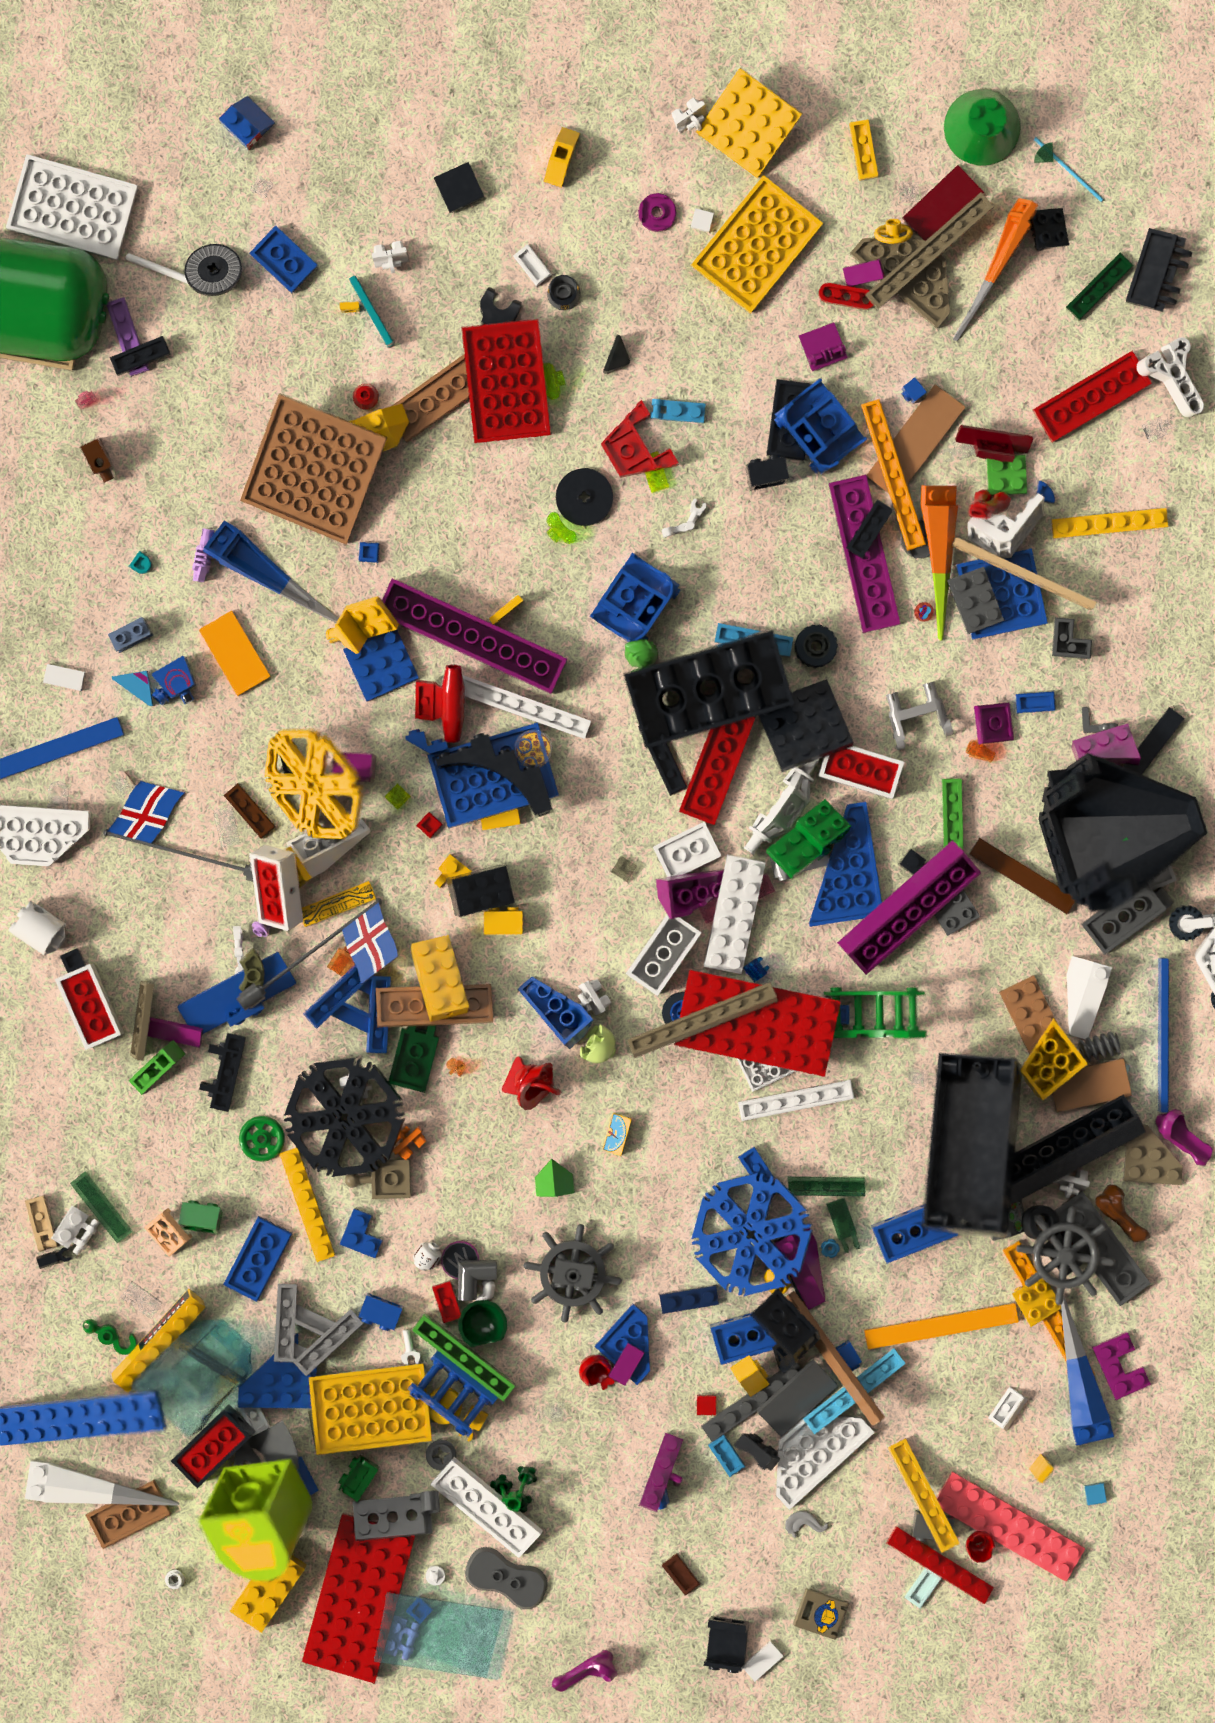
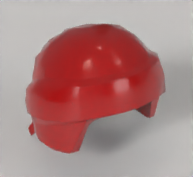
(598, 1374)

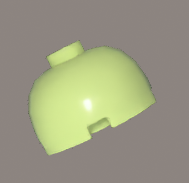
(599, 1046)

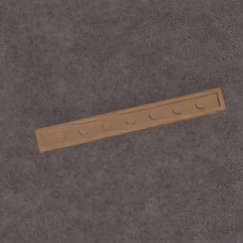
(840, 1367)

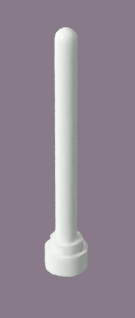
(156, 267)

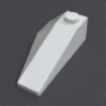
(321, 853)
(1085, 992)

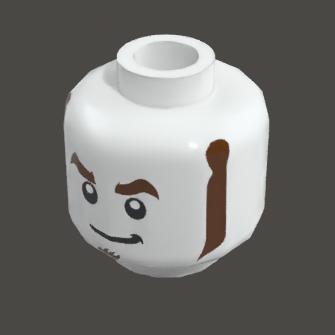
(427, 1256)

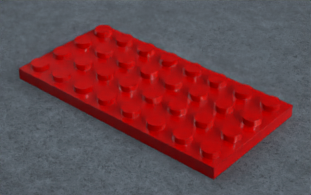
(785, 1034)
(353, 1601)

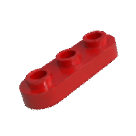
(837, 293)

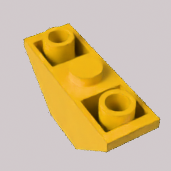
(561, 157)

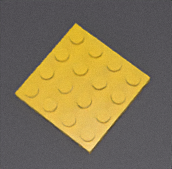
(749, 122)

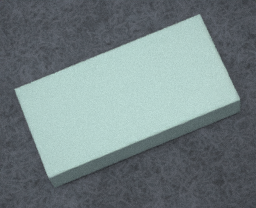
(922, 1588)

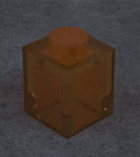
(341, 961)

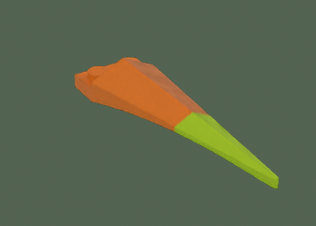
(940, 518)

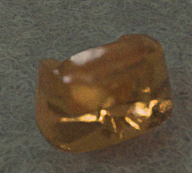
(458, 1067)

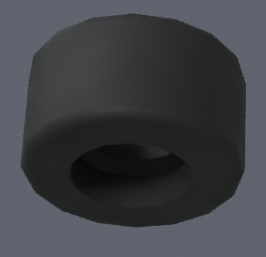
(1029, 1224)

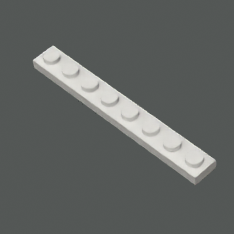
(525, 707)

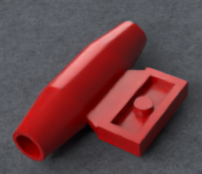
(443, 702)

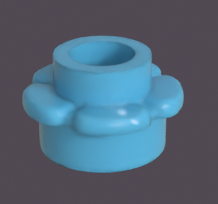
(830, 1253)

